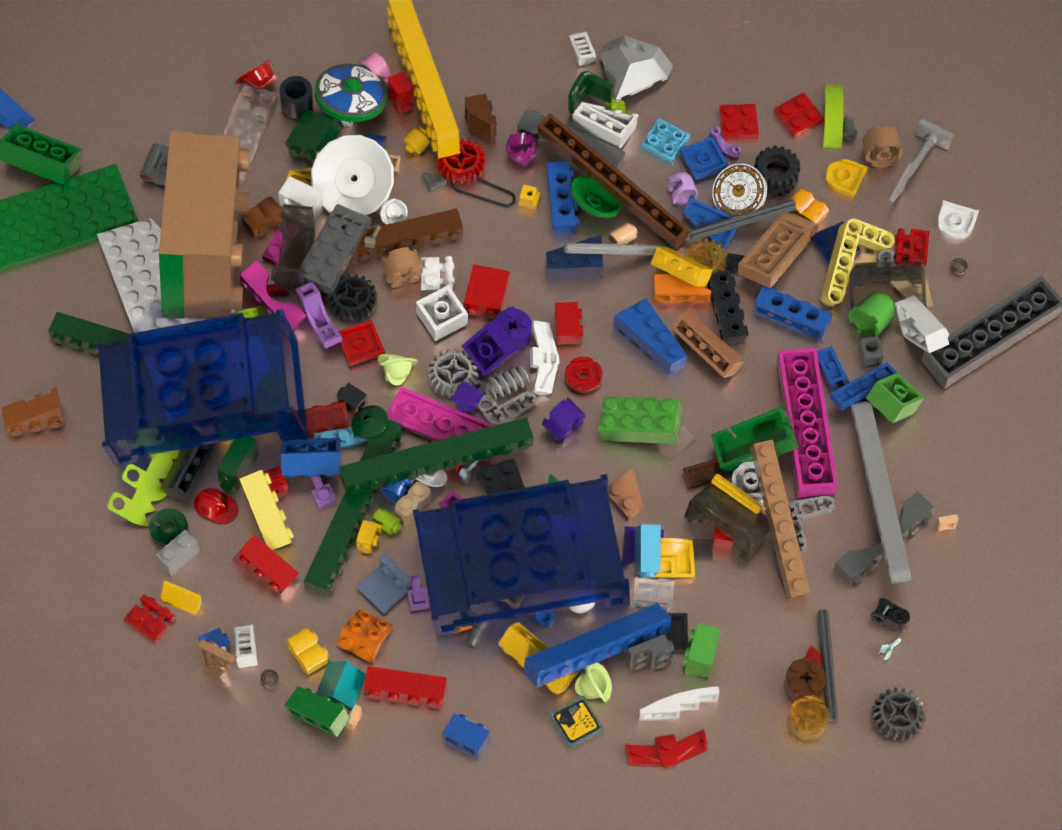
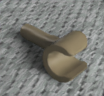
(370, 241)

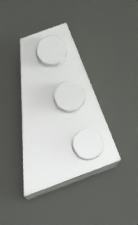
(604, 124)

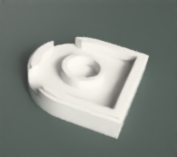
(956, 220)

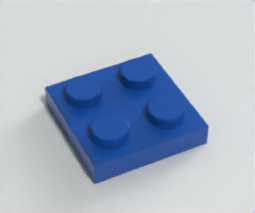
(703, 158)

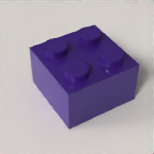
(490, 347)

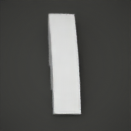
(671, 706)

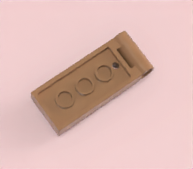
(777, 249)

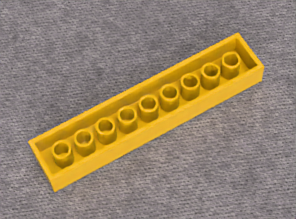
(424, 77)

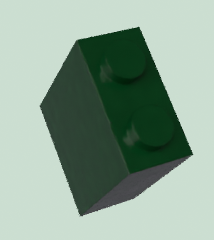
(312, 134)
(237, 463)

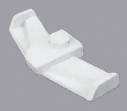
(544, 358)

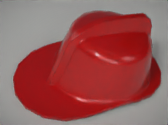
(259, 77)
(216, 506)

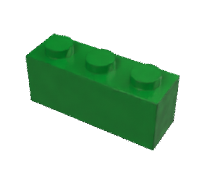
(317, 710)

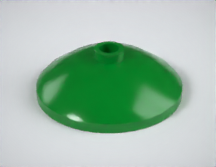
(594, 198)

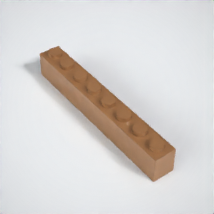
(779, 519)

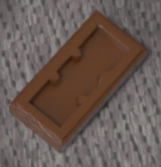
(702, 472)

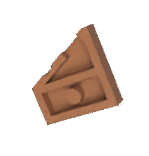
(626, 495)

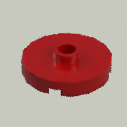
(583, 366)

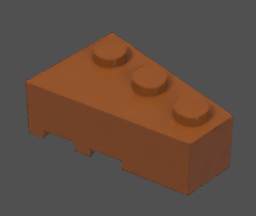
(34, 414)

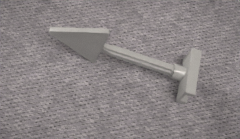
(932, 136)

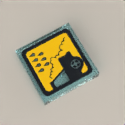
(576, 722)

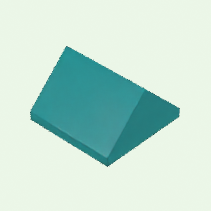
(341, 683)

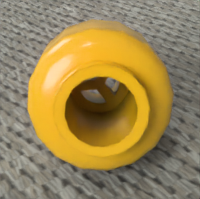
(416, 140)

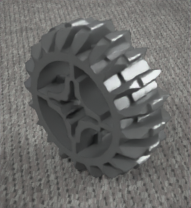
(890, 702)

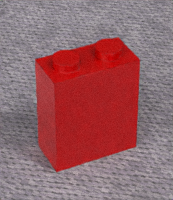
(486, 291)

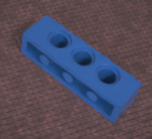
(561, 223)
(798, 320)

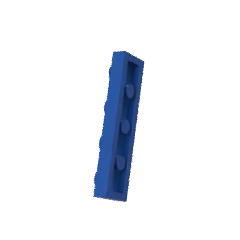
(860, 387)

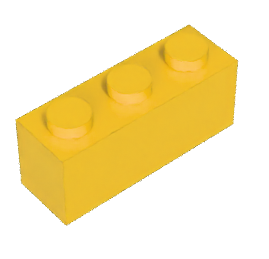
(681, 266)

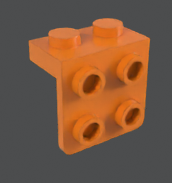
(363, 635)

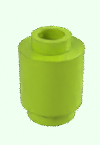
(390, 522)

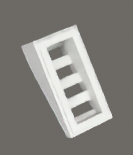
(582, 59)
(249, 657)

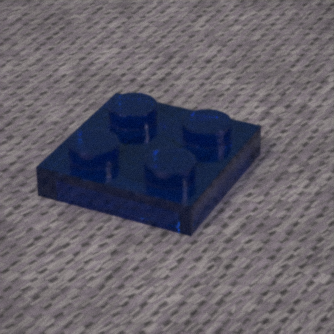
(825, 241)

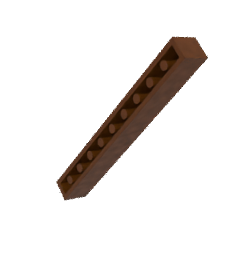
(613, 181)

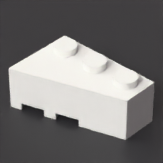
(920, 325)

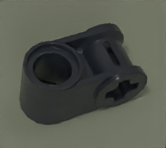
(890, 614)

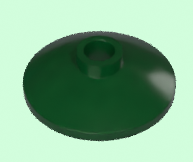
(372, 427)
(164, 519)

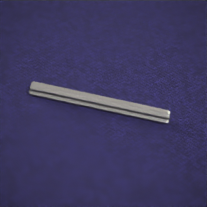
(624, 249)

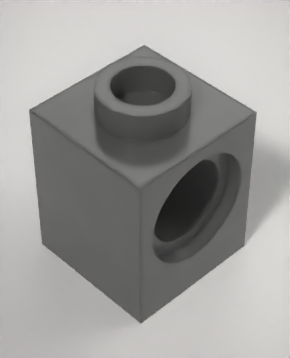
(870, 358)

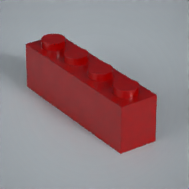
(405, 686)

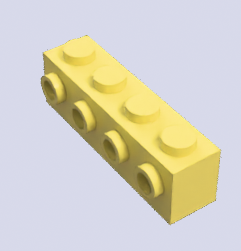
(266, 511)

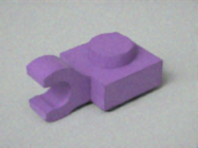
(322, 494)
(418, 596)

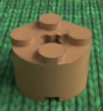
(882, 146)
(402, 267)

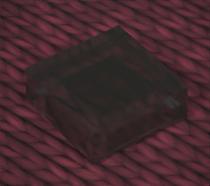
(702, 549)

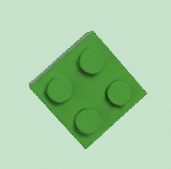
(895, 397)
(701, 650)

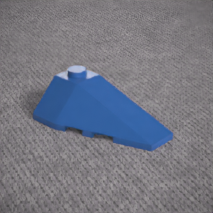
(12, 113)

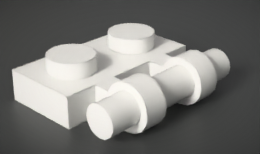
(431, 278)

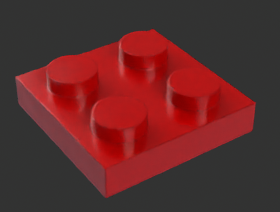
(799, 115)
(739, 121)
(361, 343)

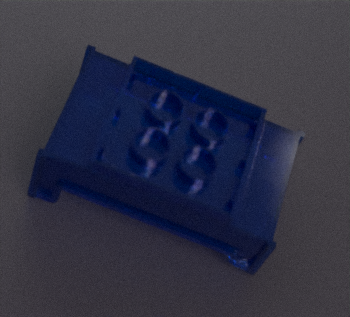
(201, 385)
(520, 554)

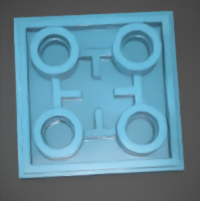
(665, 140)

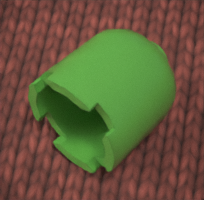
(873, 314)

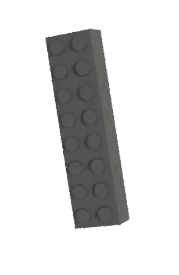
(994, 332)

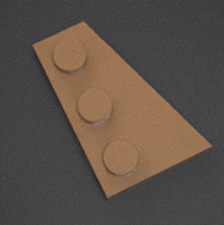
(213, 658)

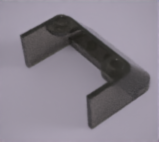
(298, 237)
(911, 271)

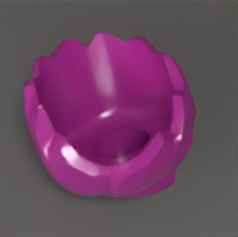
(521, 148)

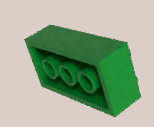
(40, 154)

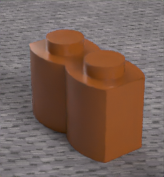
(263, 216)

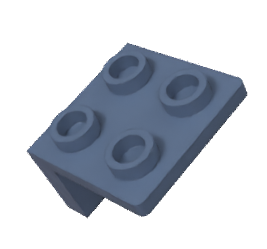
(385, 584)

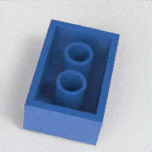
(311, 457)

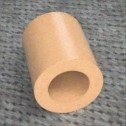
(623, 234)

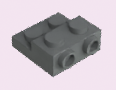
(653, 652)

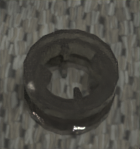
(962, 262)
(268, 685)

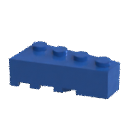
(652, 336)

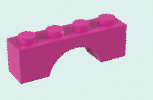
(255, 280)

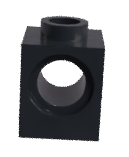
(353, 397)

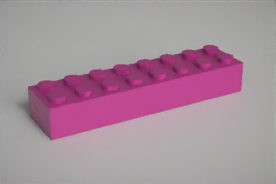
(805, 404)

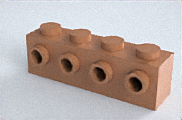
(707, 344)

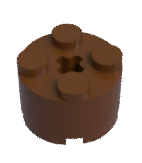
(801, 671)

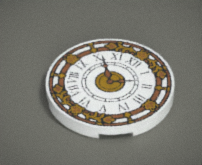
(739, 190)

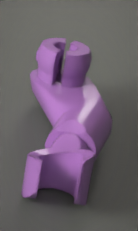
(733, 151)

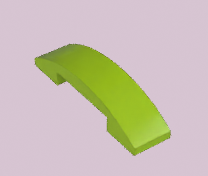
(833, 116)

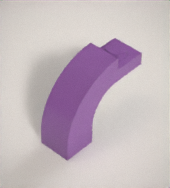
(317, 317)

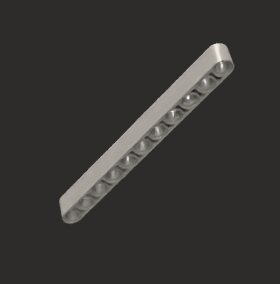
(881, 492)

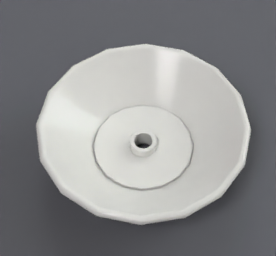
(348, 158)

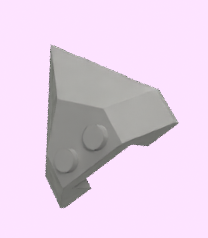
(633, 65)

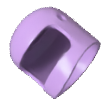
(682, 183)

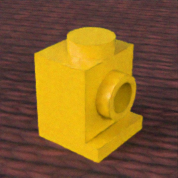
(368, 536)

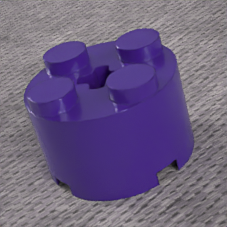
(517, 325)
(564, 419)

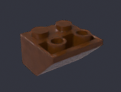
(480, 118)

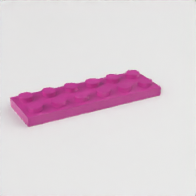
(431, 417)

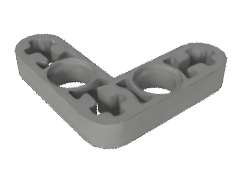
(501, 411)
(798, 514)

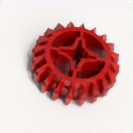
(472, 164)

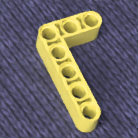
(852, 239)

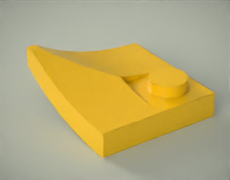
(676, 559)

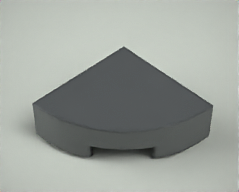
(434, 181)

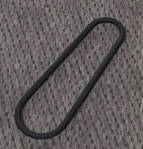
(489, 200)

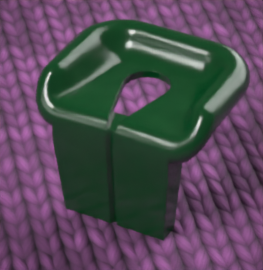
(593, 86)

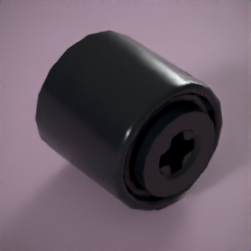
(296, 96)

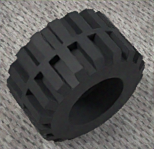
(780, 159)

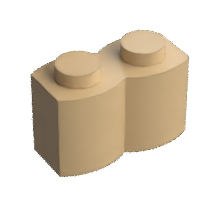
(417, 498)

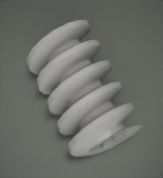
(507, 381)

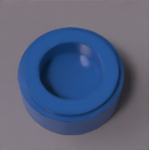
(544, 619)

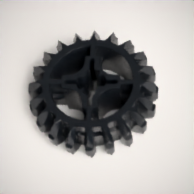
(345, 305)

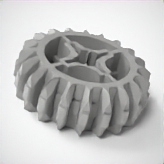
(438, 369)

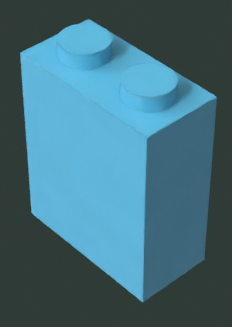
(647, 550)

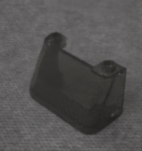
(731, 518)

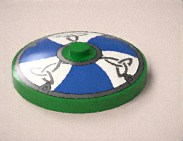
(351, 93)

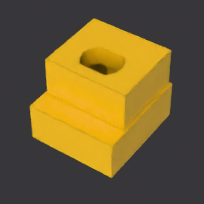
(529, 201)

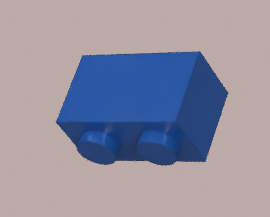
(466, 734)

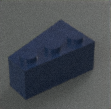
(572, 265)

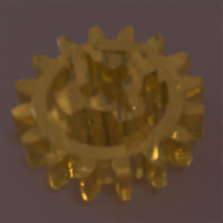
(703, 250)

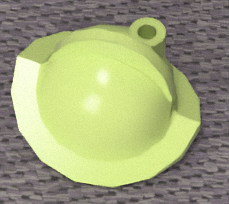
(396, 367)
(594, 683)

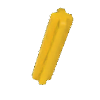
(737, 494)

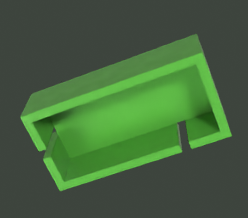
(640, 420)

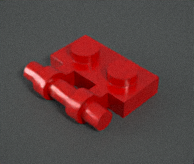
(918, 245)
(145, 623)

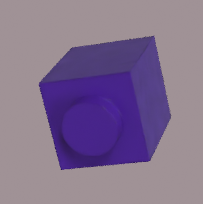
(467, 397)

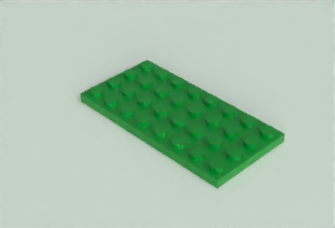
(62, 216)

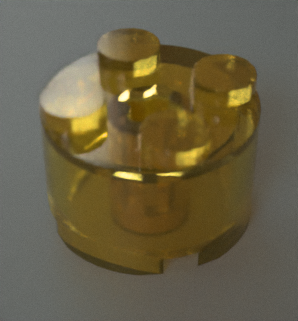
(805, 729)

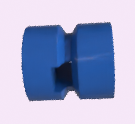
(398, 490)

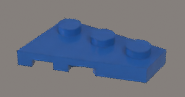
(703, 214)

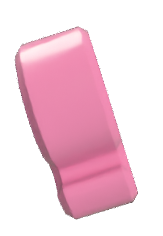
(377, 65)

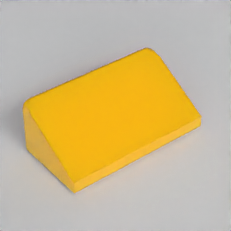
(180, 598)

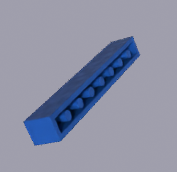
(597, 645)

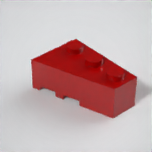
(265, 565)

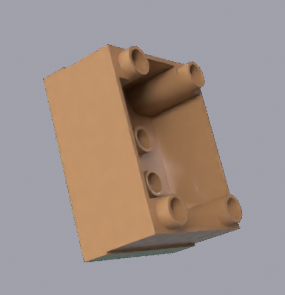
(202, 225)

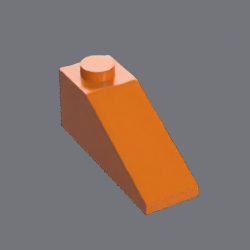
(672, 289)

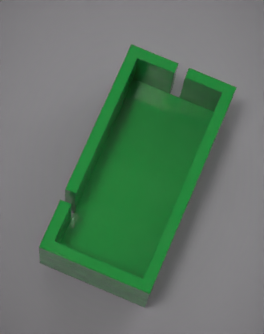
(768, 426)

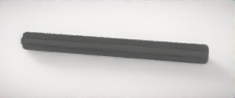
(742, 220)
(827, 660)

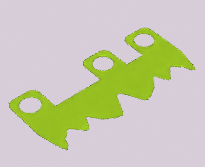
(147, 487)

